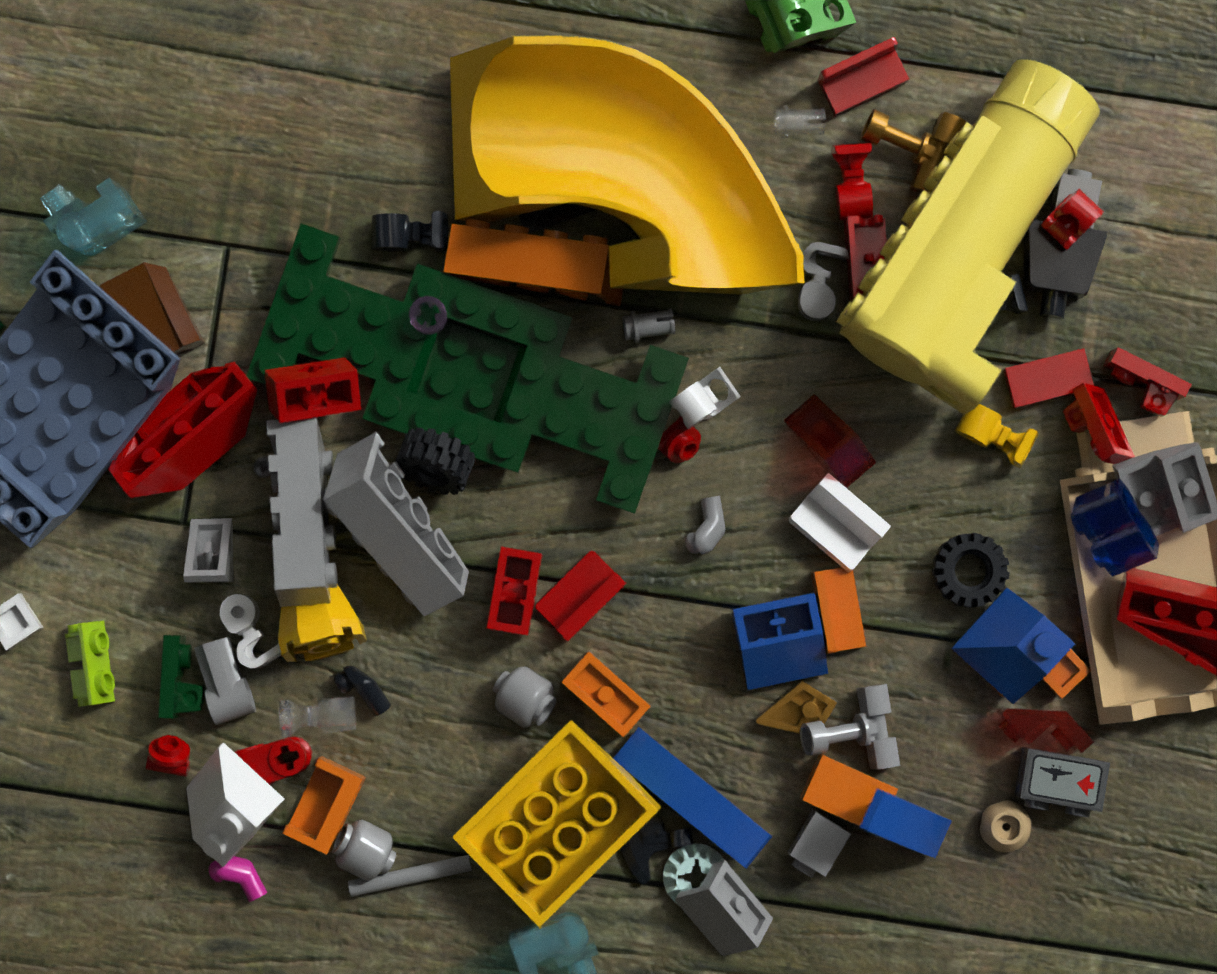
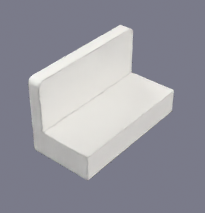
(838, 522)

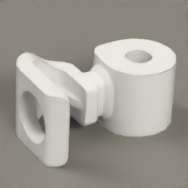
(700, 403)
(240, 617)

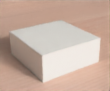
(17, 622)

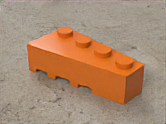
(531, 260)

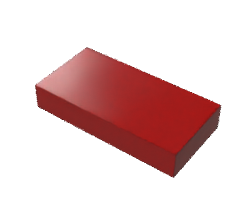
(1047, 378)

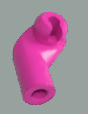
(239, 871)

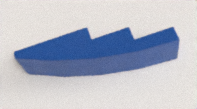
(692, 797)

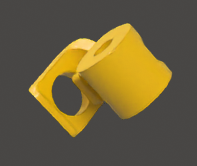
(984, 427)

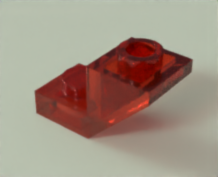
(1030, 723)

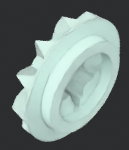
(682, 862)

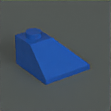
(1012, 646)

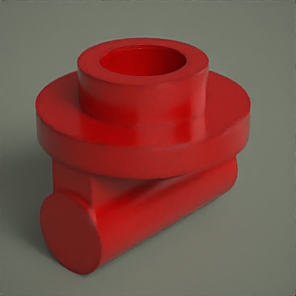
(679, 442)
(169, 756)

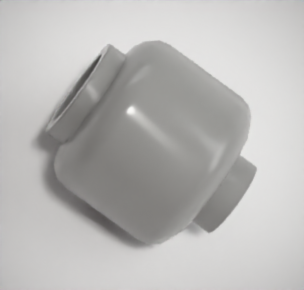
(524, 697)
(363, 850)

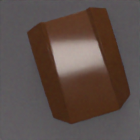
(155, 302)

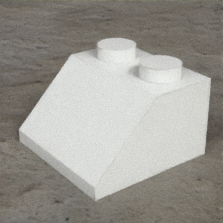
(228, 804)

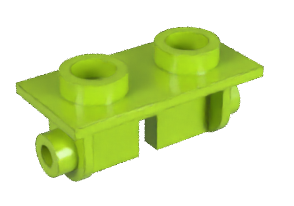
(90, 644)

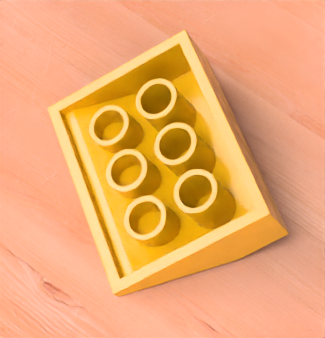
(556, 822)

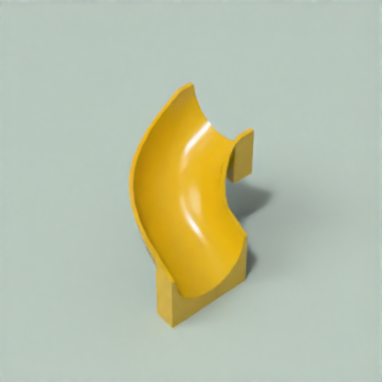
(623, 136)

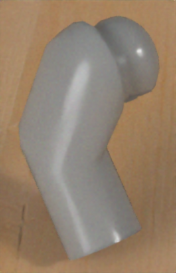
(710, 530)

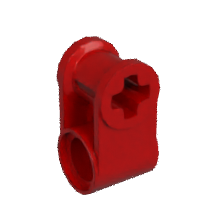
(269, 762)

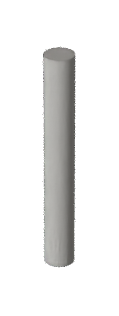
(411, 875)

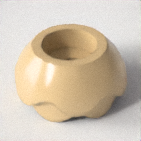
(993, 820)

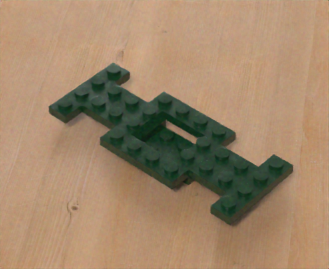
(467, 380)

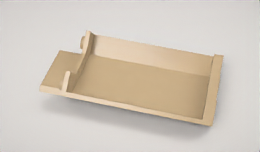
(1128, 670)

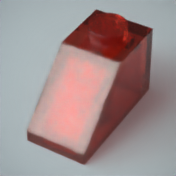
(830, 441)

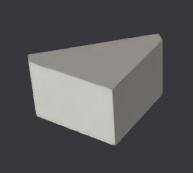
(209, 551)

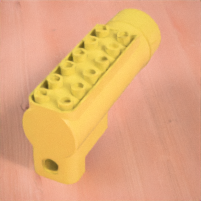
(944, 267)

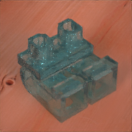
(92, 226)
(559, 936)

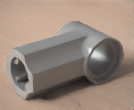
(227, 692)

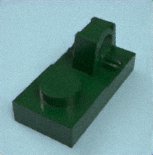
(176, 695)

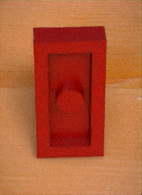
(1161, 386)
(1095, 413)

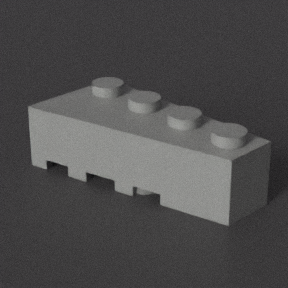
(300, 513)
(394, 527)

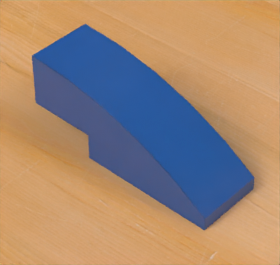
(905, 823)

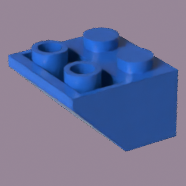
(780, 641)

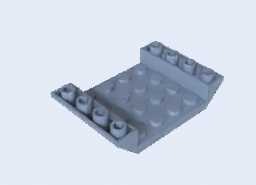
(71, 395)

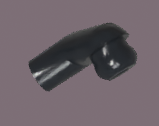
(366, 687)

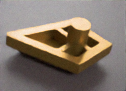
(797, 707)

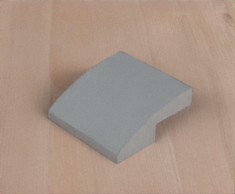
(1170, 487)

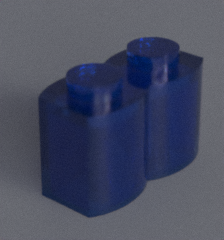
(1115, 528)

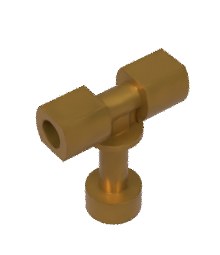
(927, 150)

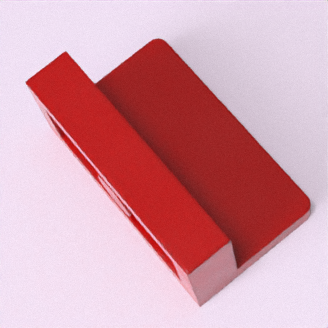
(863, 77)
(580, 594)

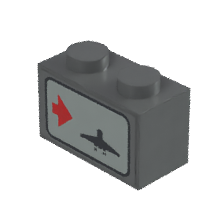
(1061, 780)

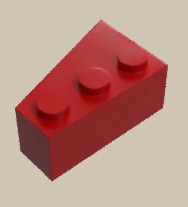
(1172, 614)

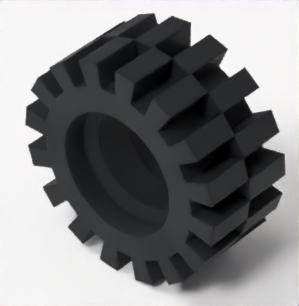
(435, 461)
(993, 559)

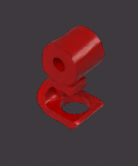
(854, 193)
(1072, 218)

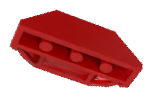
(187, 432)

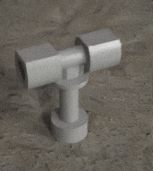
(867, 728)

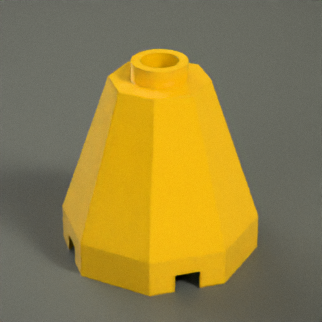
(319, 629)

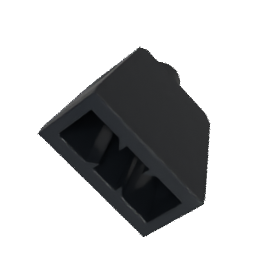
(1059, 271)

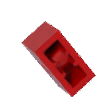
(312, 390)
(514, 590)

